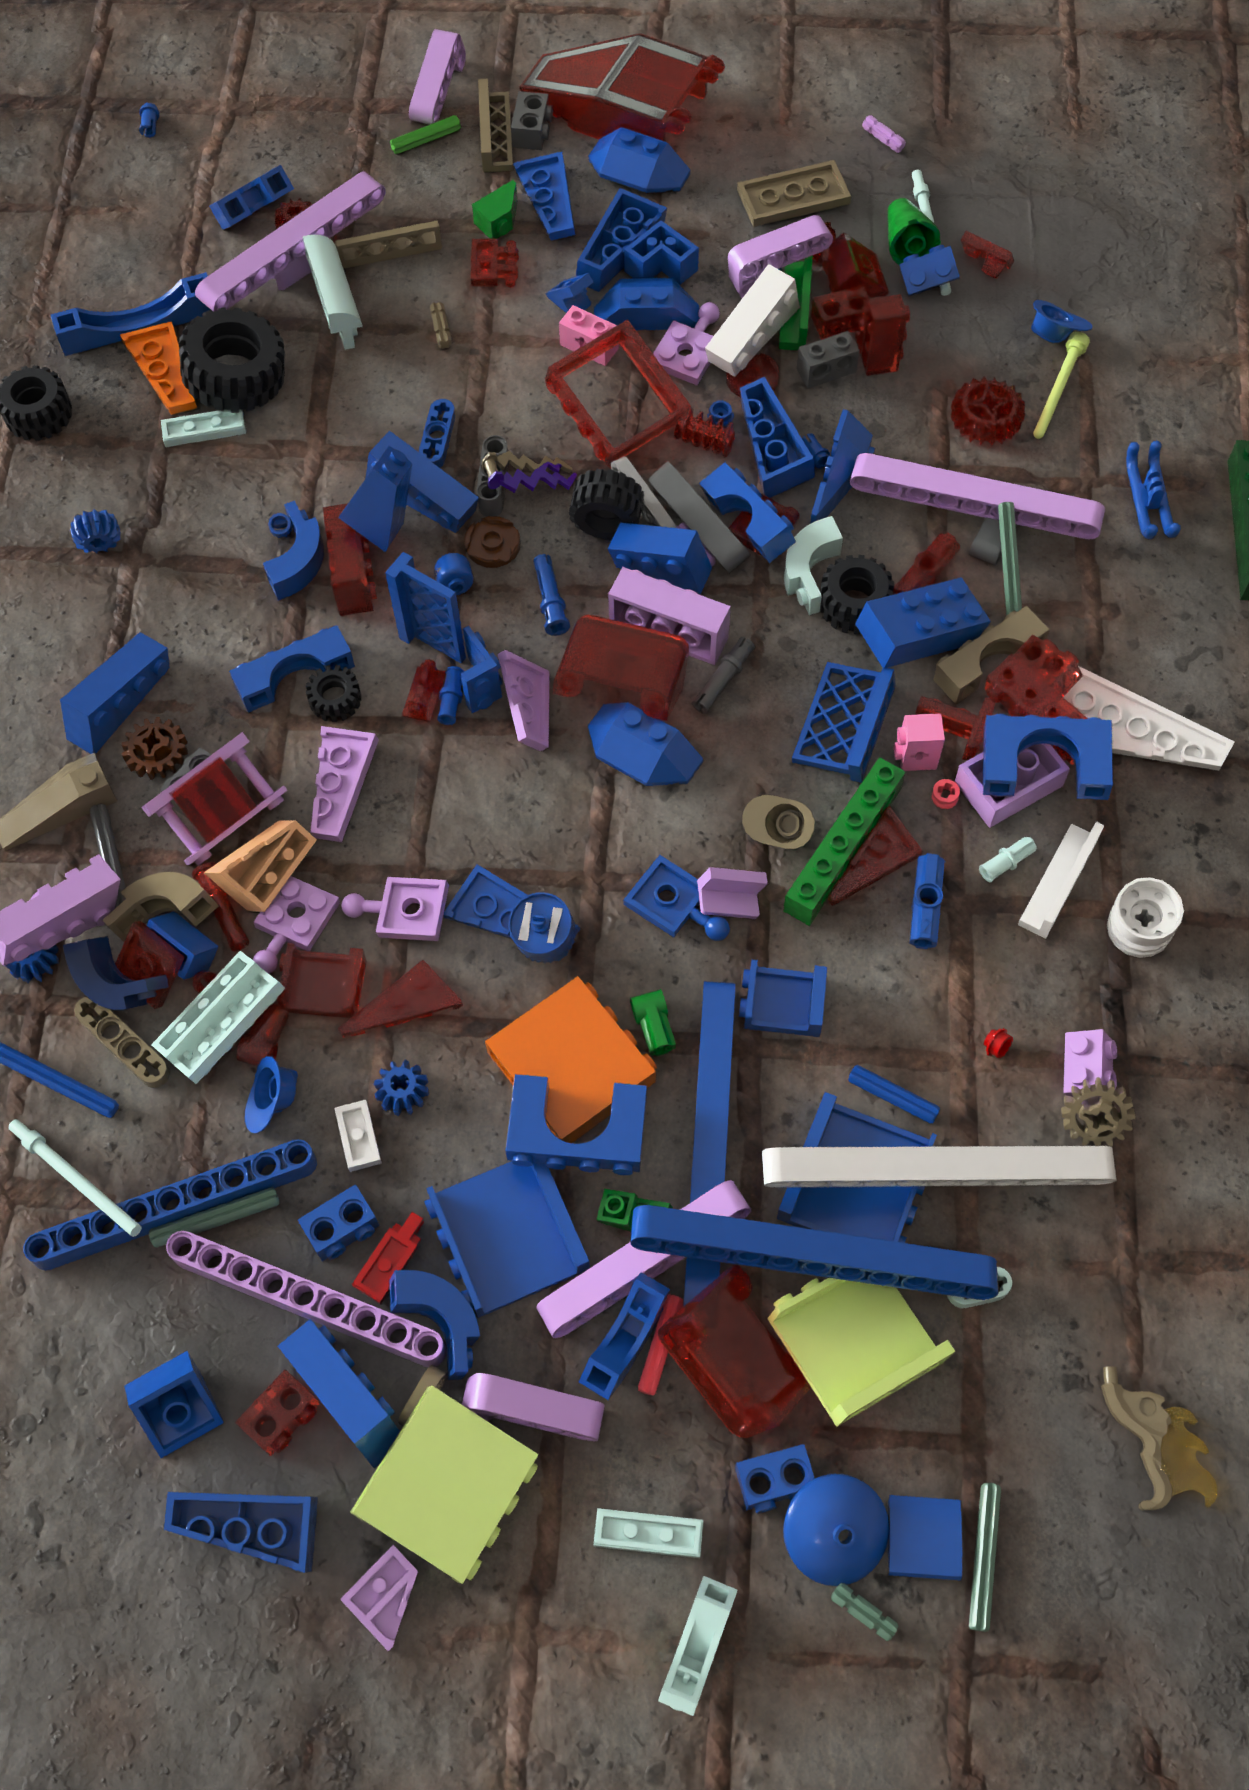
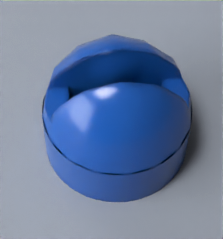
(280, 521)

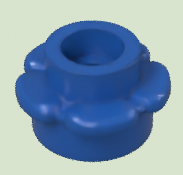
(721, 408)

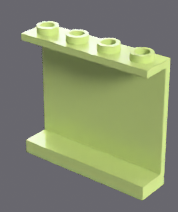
(854, 1343)
(446, 1484)

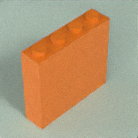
(580, 1053)

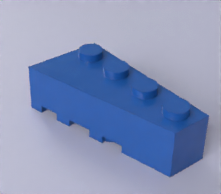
(621, 225)
(776, 444)
(430, 488)
(112, 692)
(341, 1391)
(256, 1525)

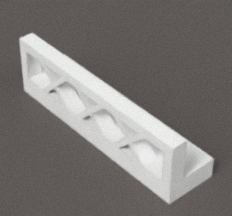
(1059, 879)

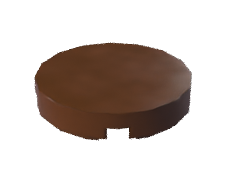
(492, 542)

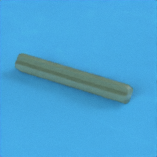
(1009, 557)
(216, 1216)
(985, 1557)

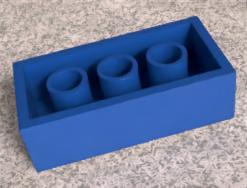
(921, 622)

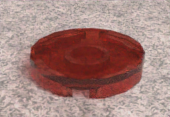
(757, 367)

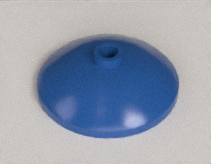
(817, 1518)

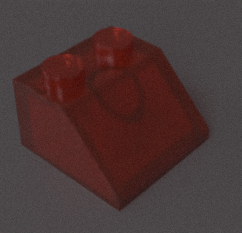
(853, 265)

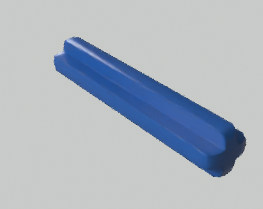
(894, 1094)

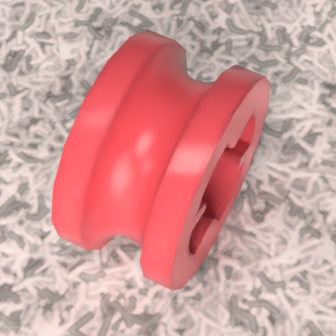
(939, 787)

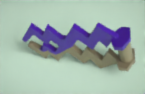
(539, 472)

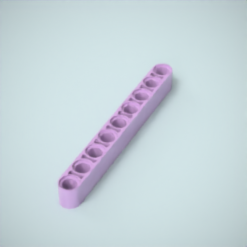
(286, 243)
(977, 495)
(294, 1287)

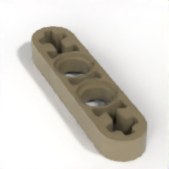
(123, 1040)

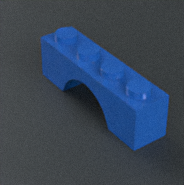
(730, 493)
(259, 679)

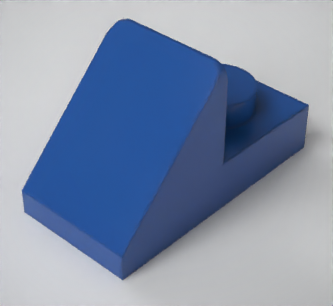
(571, 292)

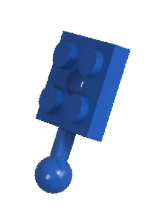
(673, 914)

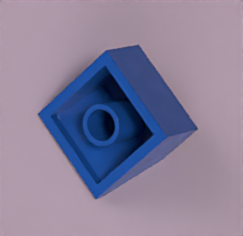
(173, 1404)

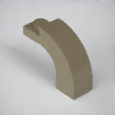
(157, 895)

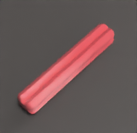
(657, 1353)

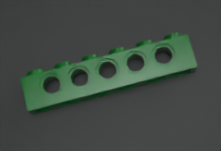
(843, 841)

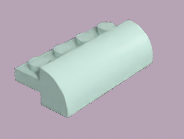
(332, 288)
(218, 1017)

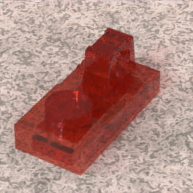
(996, 257)

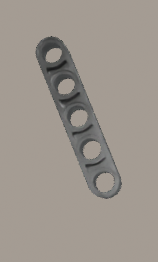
(699, 517)

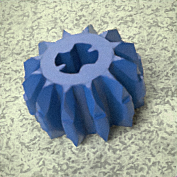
(95, 531)
(35, 965)
(401, 1077)

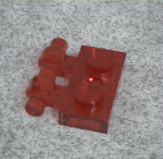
(485, 264)

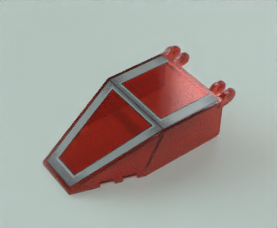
(623, 84)

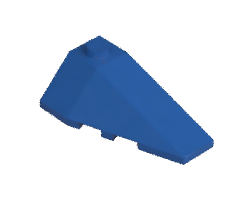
(849, 442)

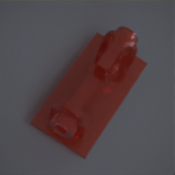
(424, 692)

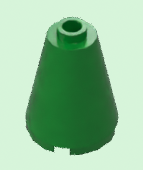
(909, 231)

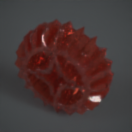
(988, 410)

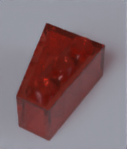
(882, 334)

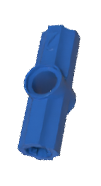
(926, 916)

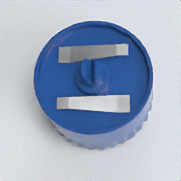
(542, 927)

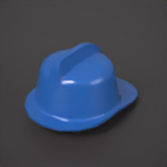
(1056, 324)
(270, 1094)

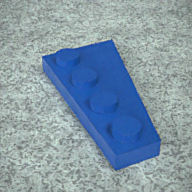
(548, 191)
(485, 902)

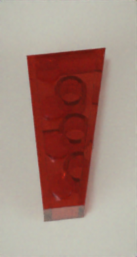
(348, 564)

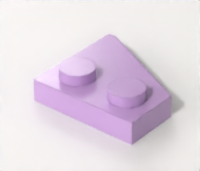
(382, 1595)

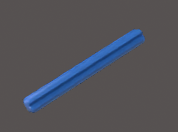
(57, 1081)

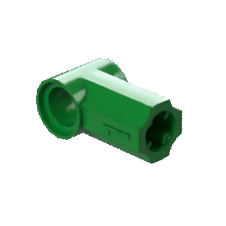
(651, 1014)

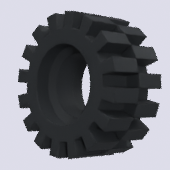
(328, 680)

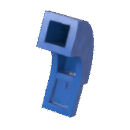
(302, 561)
(444, 1304)
(626, 1337)

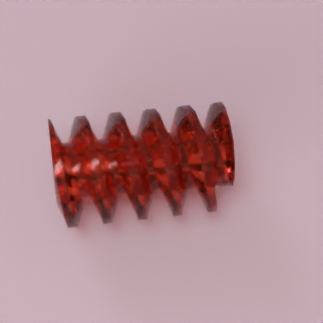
(705, 432)

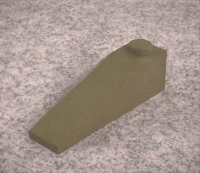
(57, 802)

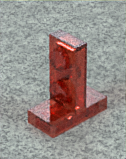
(960, 721)

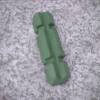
(864, 1612)

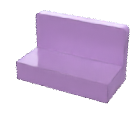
(730, 892)

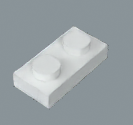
(357, 1135)

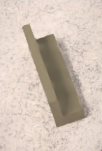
(487, 126)
(389, 244)

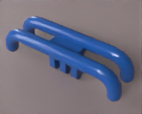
(1150, 493)

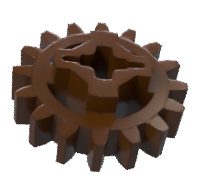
(154, 748)

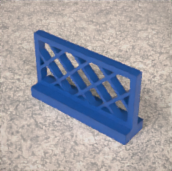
(421, 606)
(867, 730)

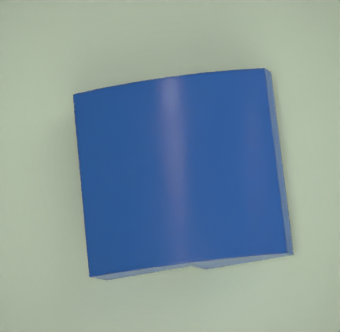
(925, 1537)

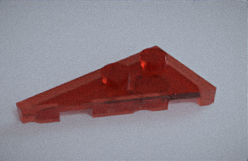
(884, 851)
(410, 997)

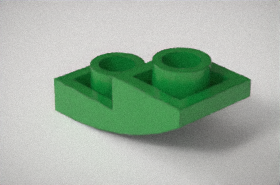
(618, 1206)

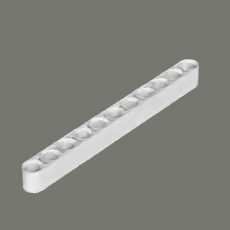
(937, 1166)

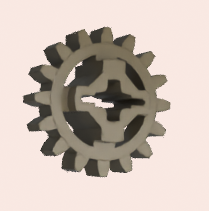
(1096, 1109)

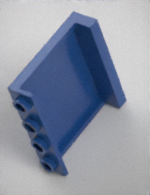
(853, 1210)

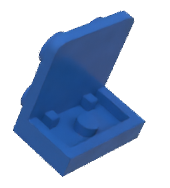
(482, 681)

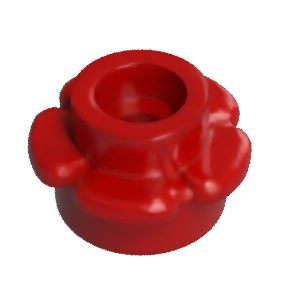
(998, 1042)

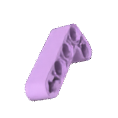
(442, 57)
(778, 249)
(533, 1406)

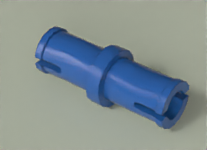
(450, 696)

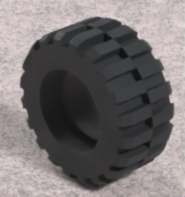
(232, 334)

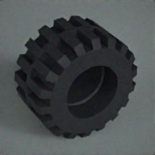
(50, 402)
(603, 501)
(850, 575)

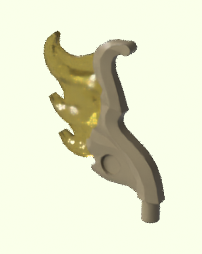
(1167, 1444)

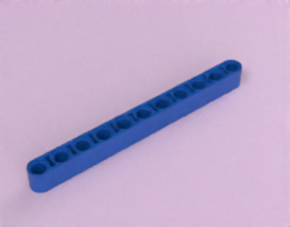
(711, 1113)
(813, 1252)

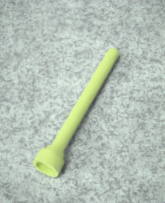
(1075, 346)

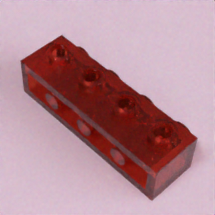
(1028, 694)

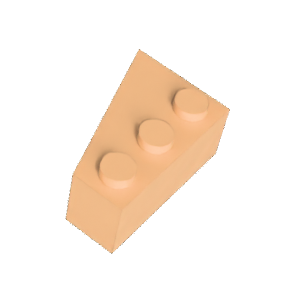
(262, 865)

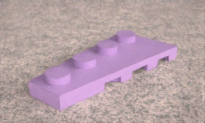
(342, 770)

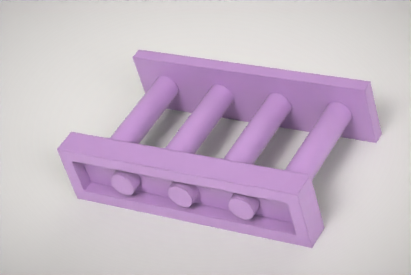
(235, 752)

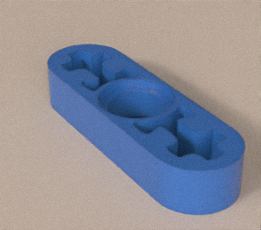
(433, 424)

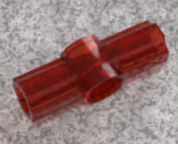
(933, 559)

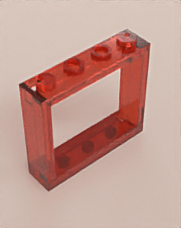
(649, 368)

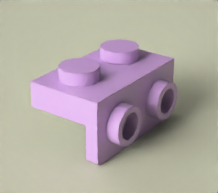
(1087, 1057)

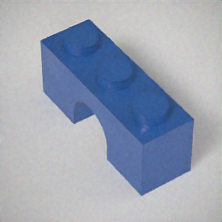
(251, 197)

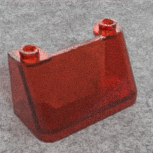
(627, 659)
(734, 1357)

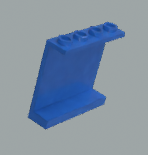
(507, 1235)

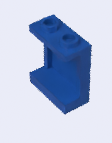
(784, 1000)

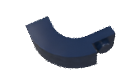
(100, 979)

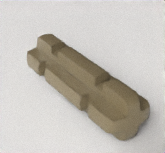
(441, 325)

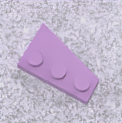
(528, 699)

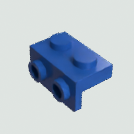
(929, 270)

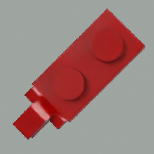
(390, 1255)

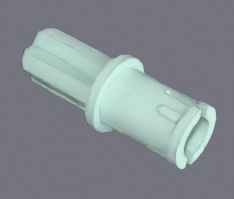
(1007, 859)

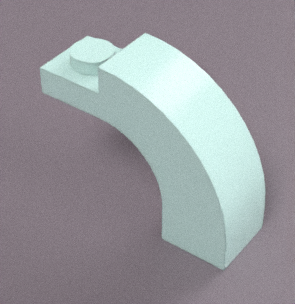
(812, 545)
(697, 1646)

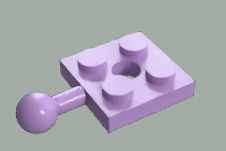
(682, 337)
(397, 896)
(301, 931)

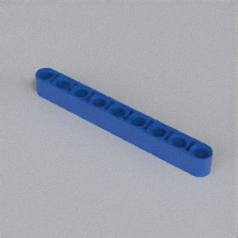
(155, 1203)

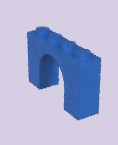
(1083, 739)
(615, 1149)

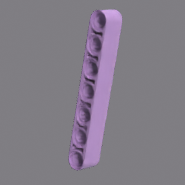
(615, 1275)

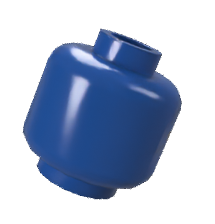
(454, 572)

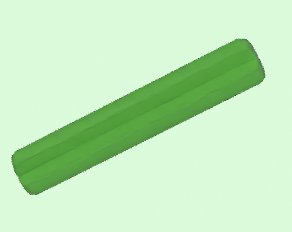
(425, 134)

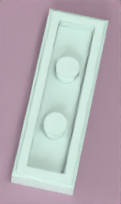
(202, 427)
(648, 1533)

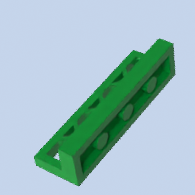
(794, 331)

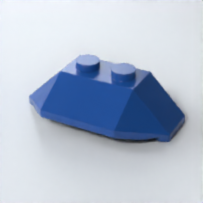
(639, 162)
(648, 304)
(642, 746)

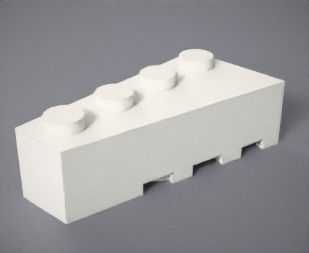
(754, 321)

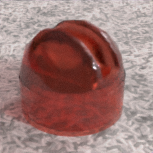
(207, 975)

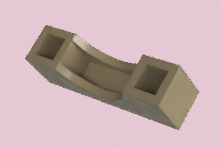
(961, 672)

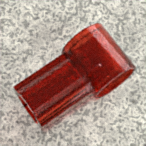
(263, 1036)

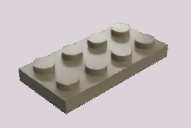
(793, 193)

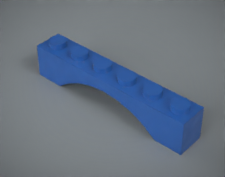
(86, 330)

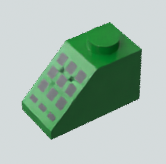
(496, 211)

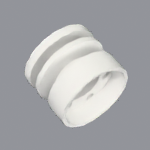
(1158, 909)

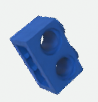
(334, 1215)
(772, 1469)

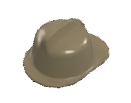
(778, 821)

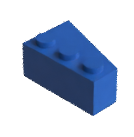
(662, 554)

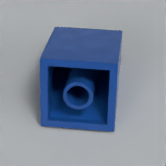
(381, 500)

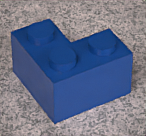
(661, 250)

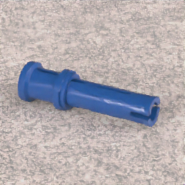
(552, 604)

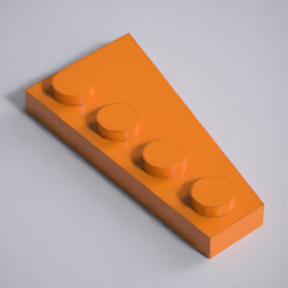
(158, 357)

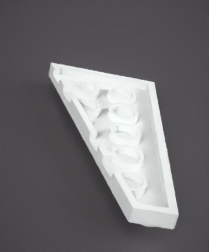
(1147, 728)

